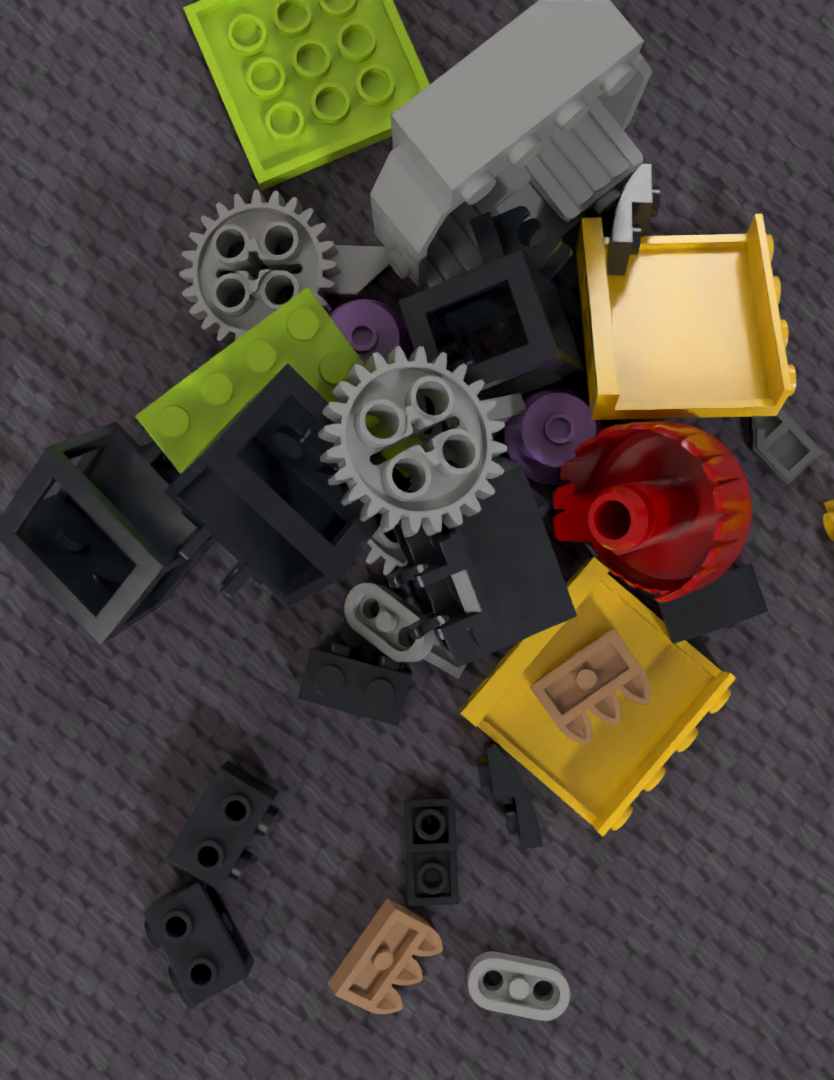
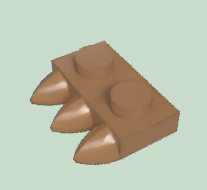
(590, 684)
(385, 958)

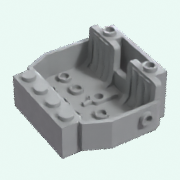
(509, 126)

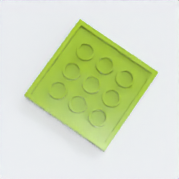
(306, 76)
(208, 398)

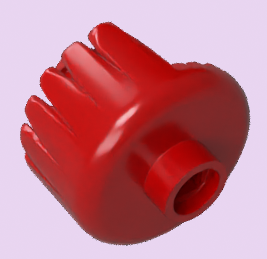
(656, 505)

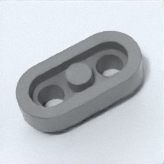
(389, 628)
(515, 990)

